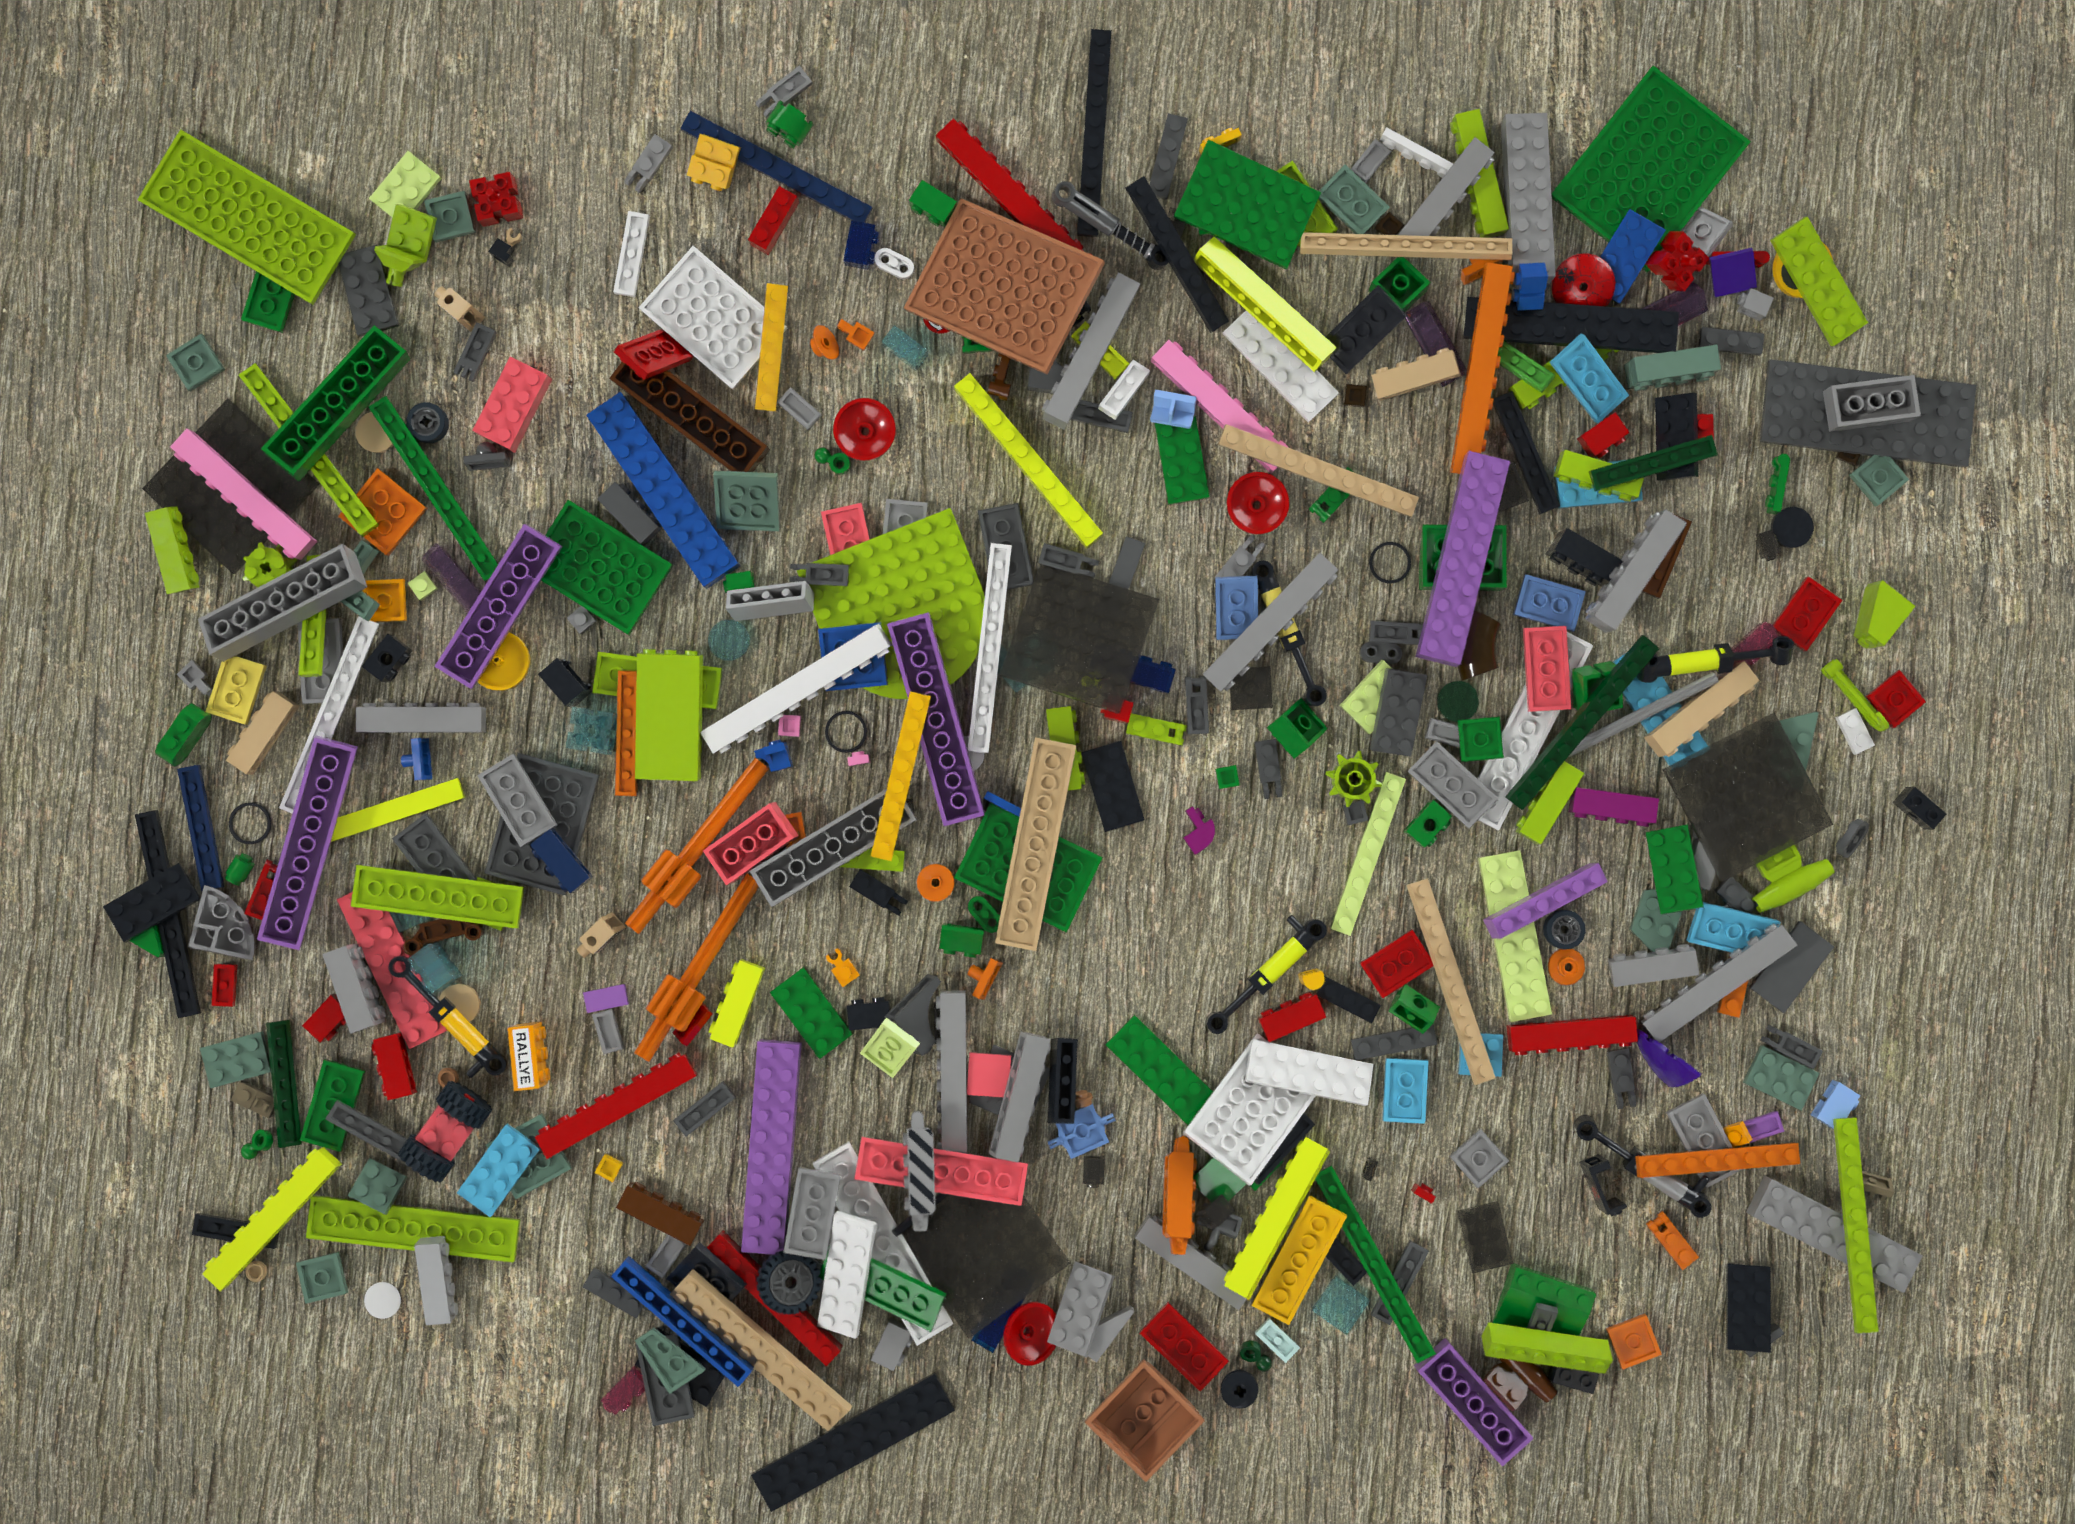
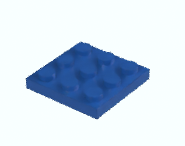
(871, 675)

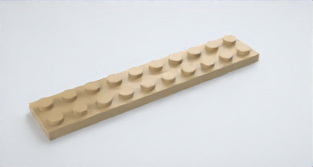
(1035, 844)
(761, 1350)

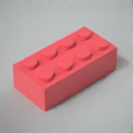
(512, 404)
(750, 843)

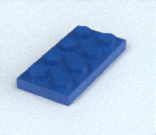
(1630, 250)

